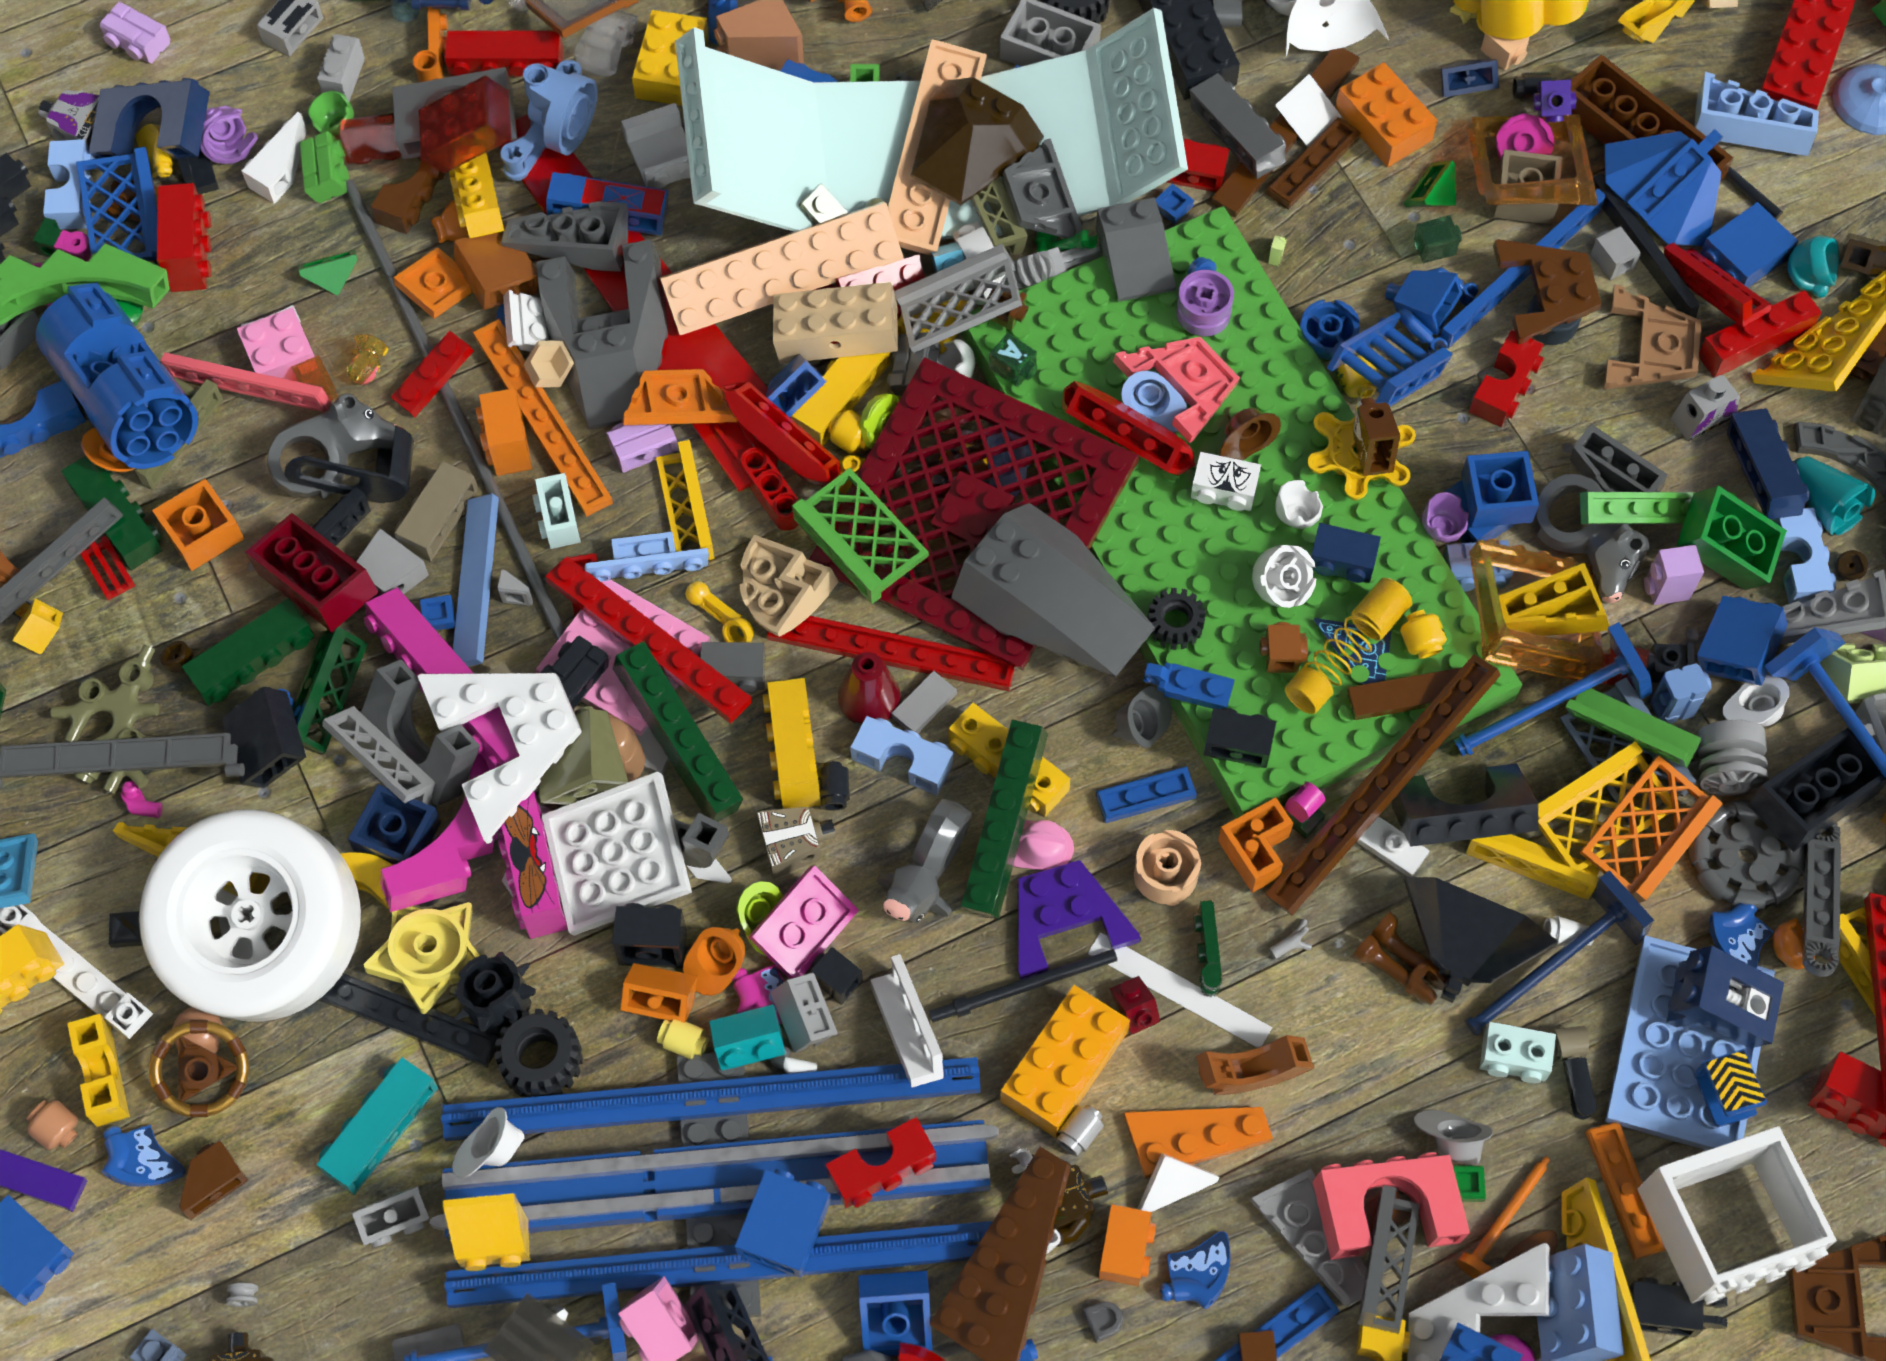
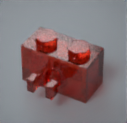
(369, 138)

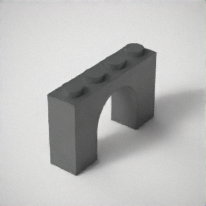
(412, 97)
(390, 710)

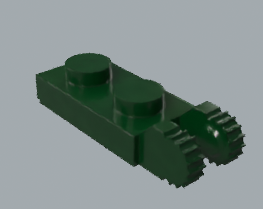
(1208, 949)

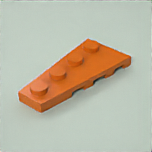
(1195, 1134)

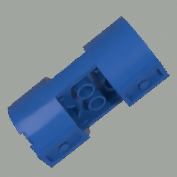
(116, 377)

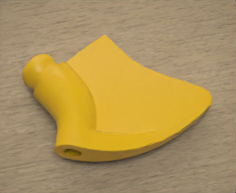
(159, 160)

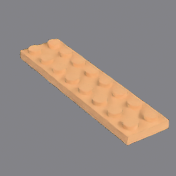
(914, 208)
(779, 266)

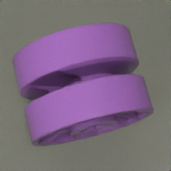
(1205, 303)

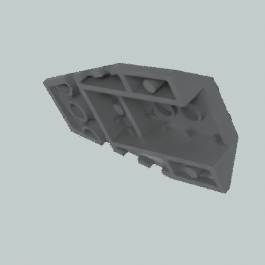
(1050, 592)

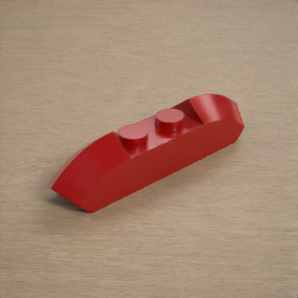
(1127, 427)
(780, 434)

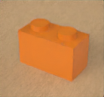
(658, 993)
(1125, 1245)

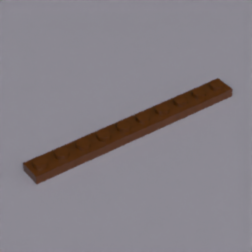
(1383, 784)

